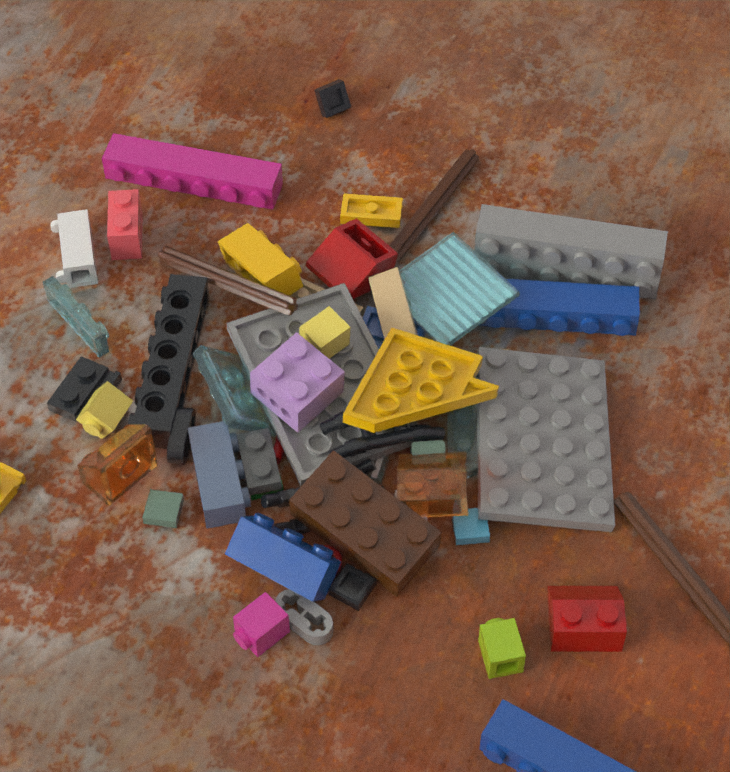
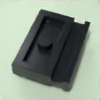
(79, 387)

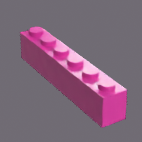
(193, 171)

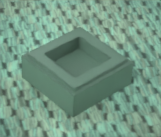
(427, 447)
(163, 508)

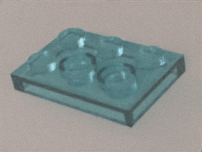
(231, 389)

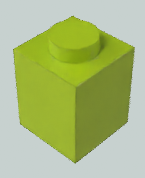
(501, 647)

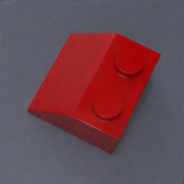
(586, 618)

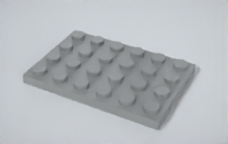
(267, 330)
(544, 441)

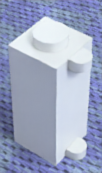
(76, 249)

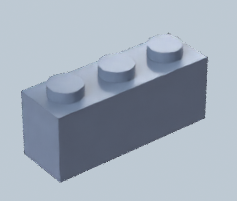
(218, 474)

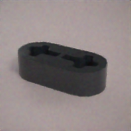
(179, 442)

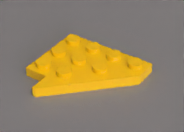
(415, 381)

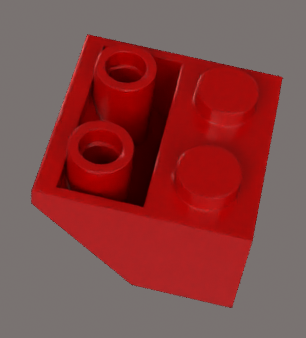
(350, 257)

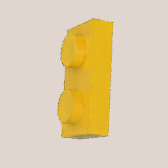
(372, 210)

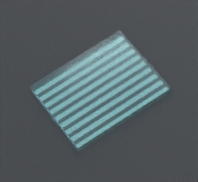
(454, 290)

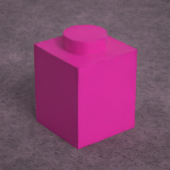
(260, 625)

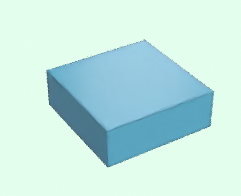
(470, 528)

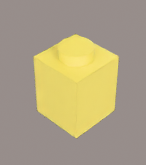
(326, 332)
(104, 410)

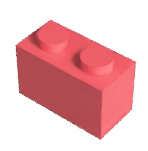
(125, 224)

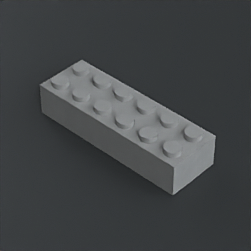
(570, 249)

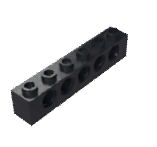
(171, 355)

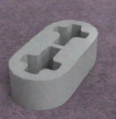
(308, 611)

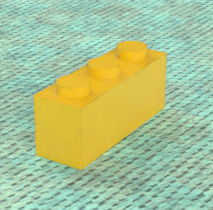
(259, 260)

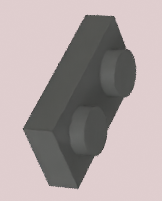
(259, 461)

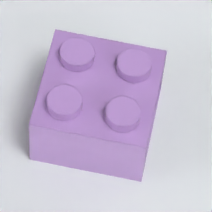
(297, 382)

